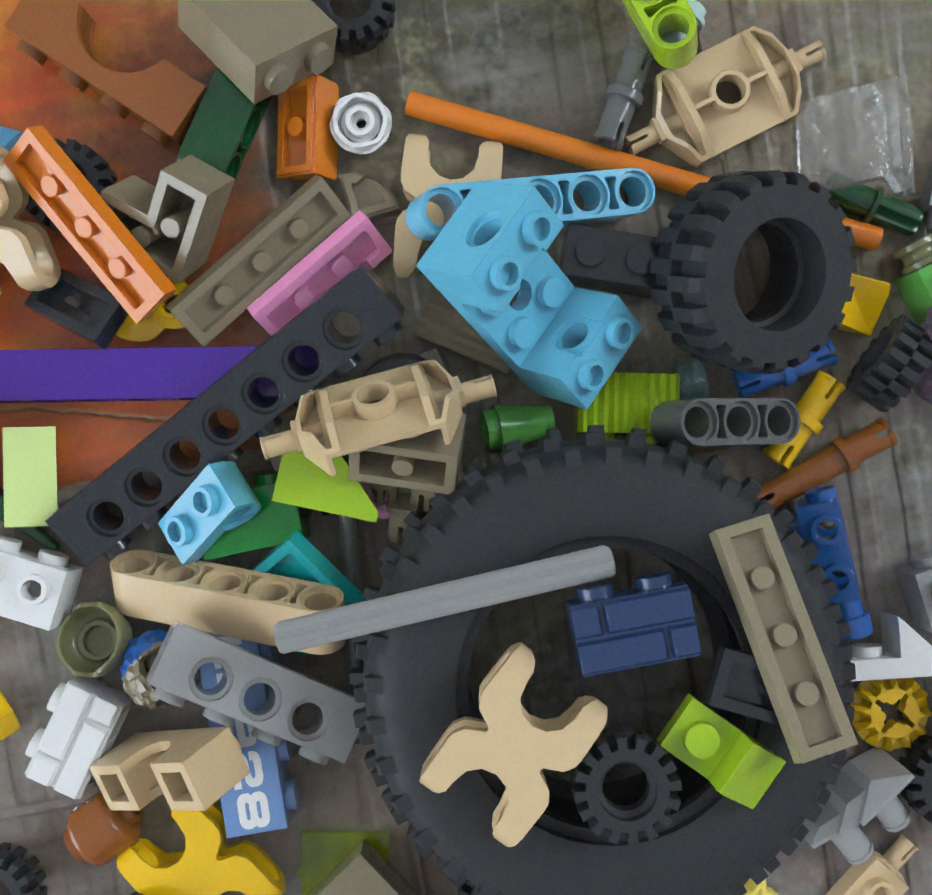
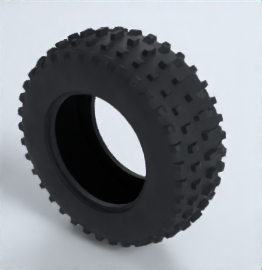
(418, 678)

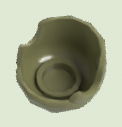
(93, 639)

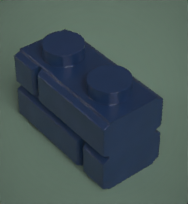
(632, 625)

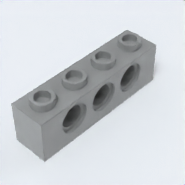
(188, 648)

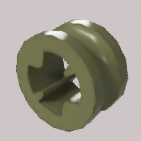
(915, 254)

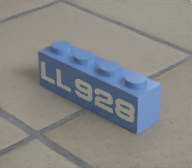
(267, 795)

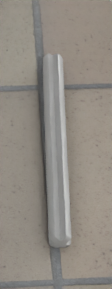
(444, 599)

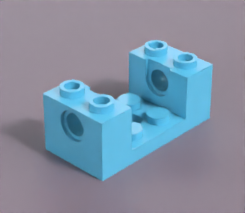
(554, 334)

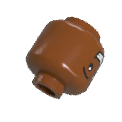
(100, 834)

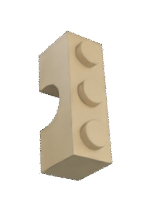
(184, 765)

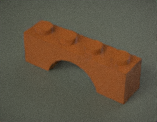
(64, 33)

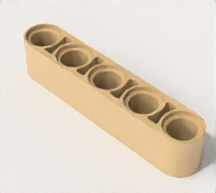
(217, 596)

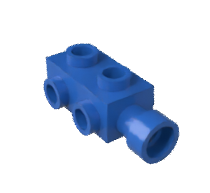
(834, 553)

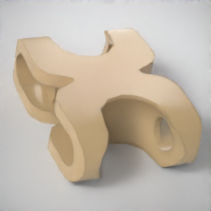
(417, 178)
(23, 244)
(514, 744)

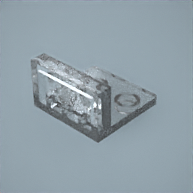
(857, 138)

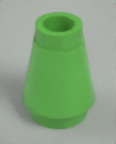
(514, 422)

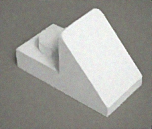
(900, 655)

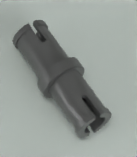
(623, 97)

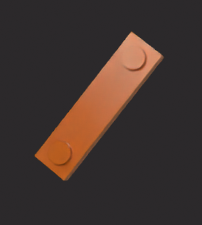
(88, 223)

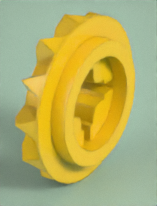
(870, 719)

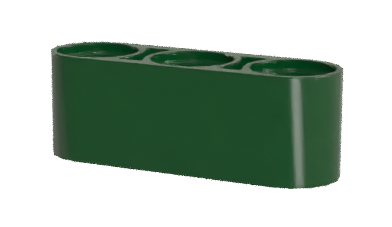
(223, 126)

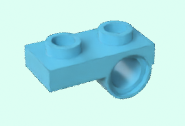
(208, 508)

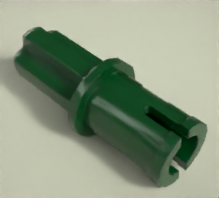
(879, 207)

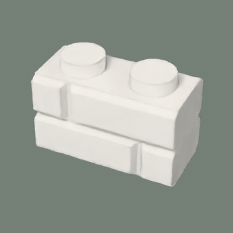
(79, 733)

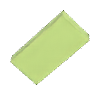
(29, 476)

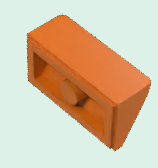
(304, 131)

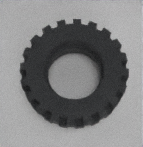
(806, 278)

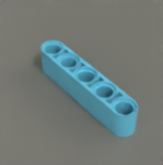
(597, 189)

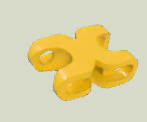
(205, 865)

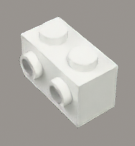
(36, 585)

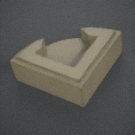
(367, 196)

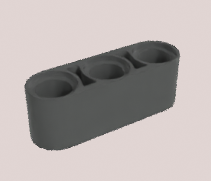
(725, 421)

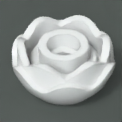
(356, 108)

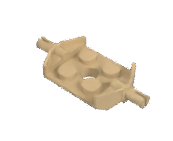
(699, 125)
(343, 422)

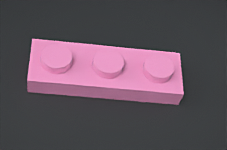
(319, 271)

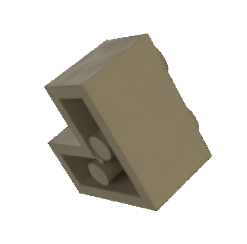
(176, 217)

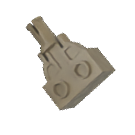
(409, 471)

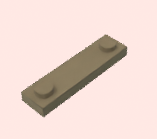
(259, 260)
(782, 639)

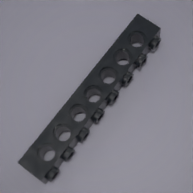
(85, 520)

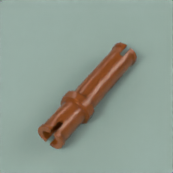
(839, 457)

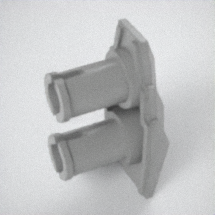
(862, 791)

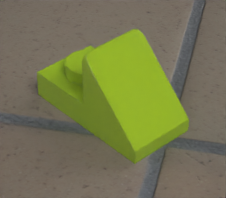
(720, 752)

